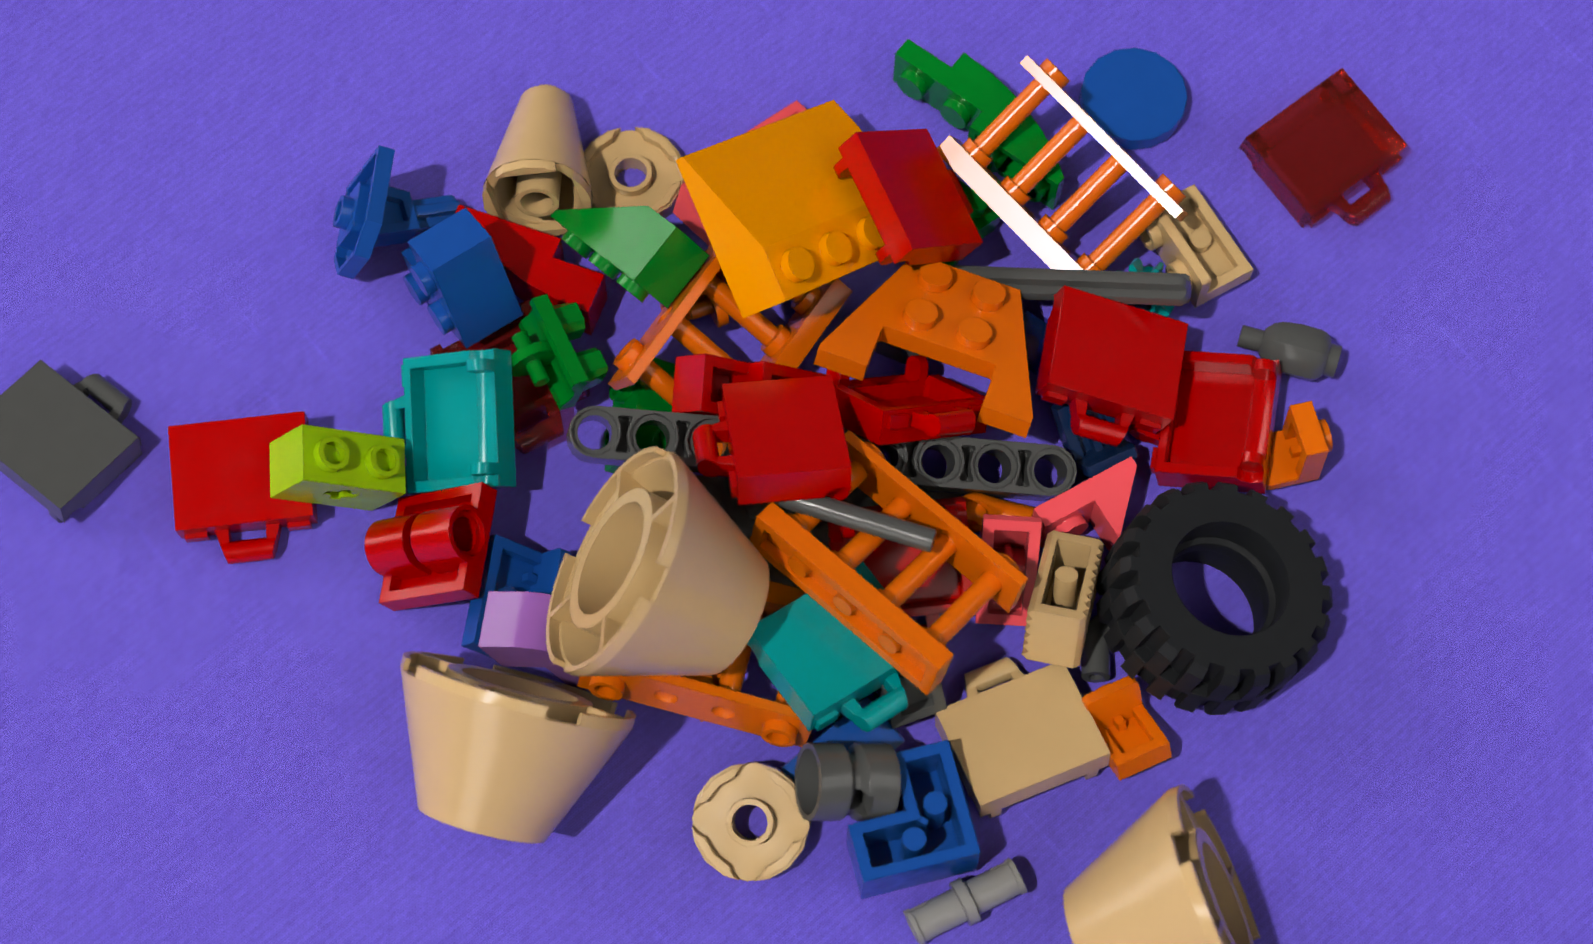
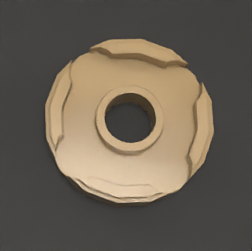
(637, 150)
(716, 830)

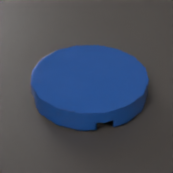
(1134, 97)

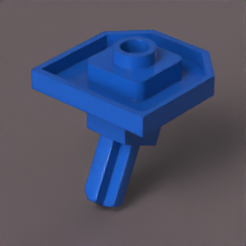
(380, 214)

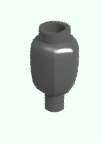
(1300, 348)

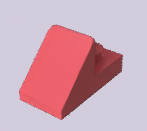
(1097, 500)

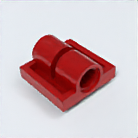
(433, 546)

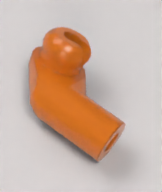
(980, 504)

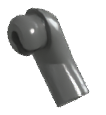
(1096, 653)

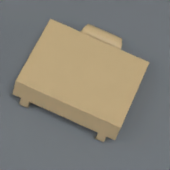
(1020, 734)

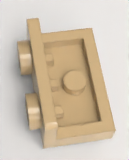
(1198, 248)

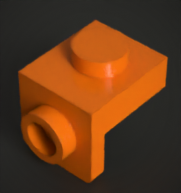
(1299, 448)
(1127, 727)

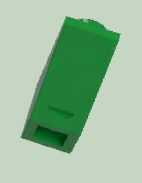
(635, 242)

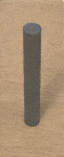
(864, 521)

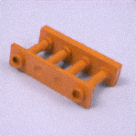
(1010, 195)
(781, 344)
(876, 613)
(712, 703)

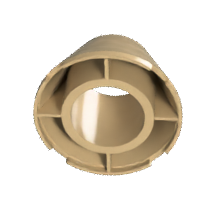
(657, 579)
(503, 745)
(1161, 884)

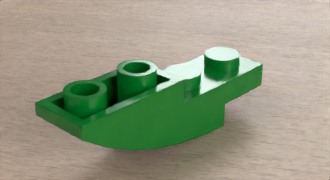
(971, 100)

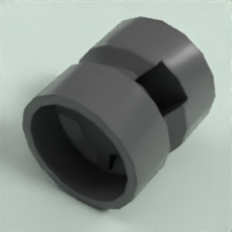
(843, 781)

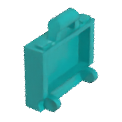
(455, 420)
(826, 666)

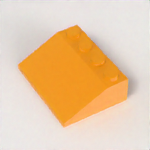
(780, 209)

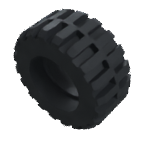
(1254, 549)

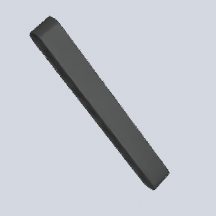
(959, 452)

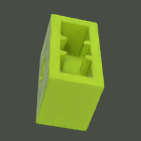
(337, 468)

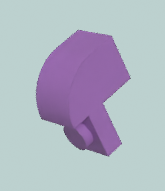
(516, 631)

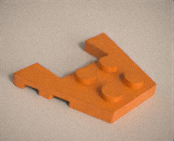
(950, 320)

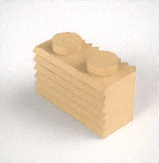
(1062, 599)

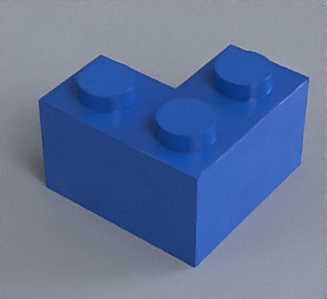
(461, 279)
(928, 834)

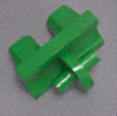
(548, 355)

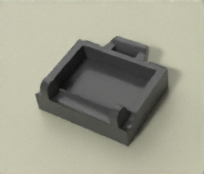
(63, 442)

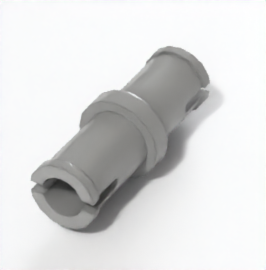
(965, 901)

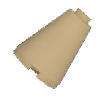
(539, 163)

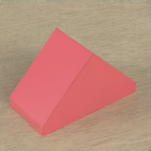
(1020, 540)

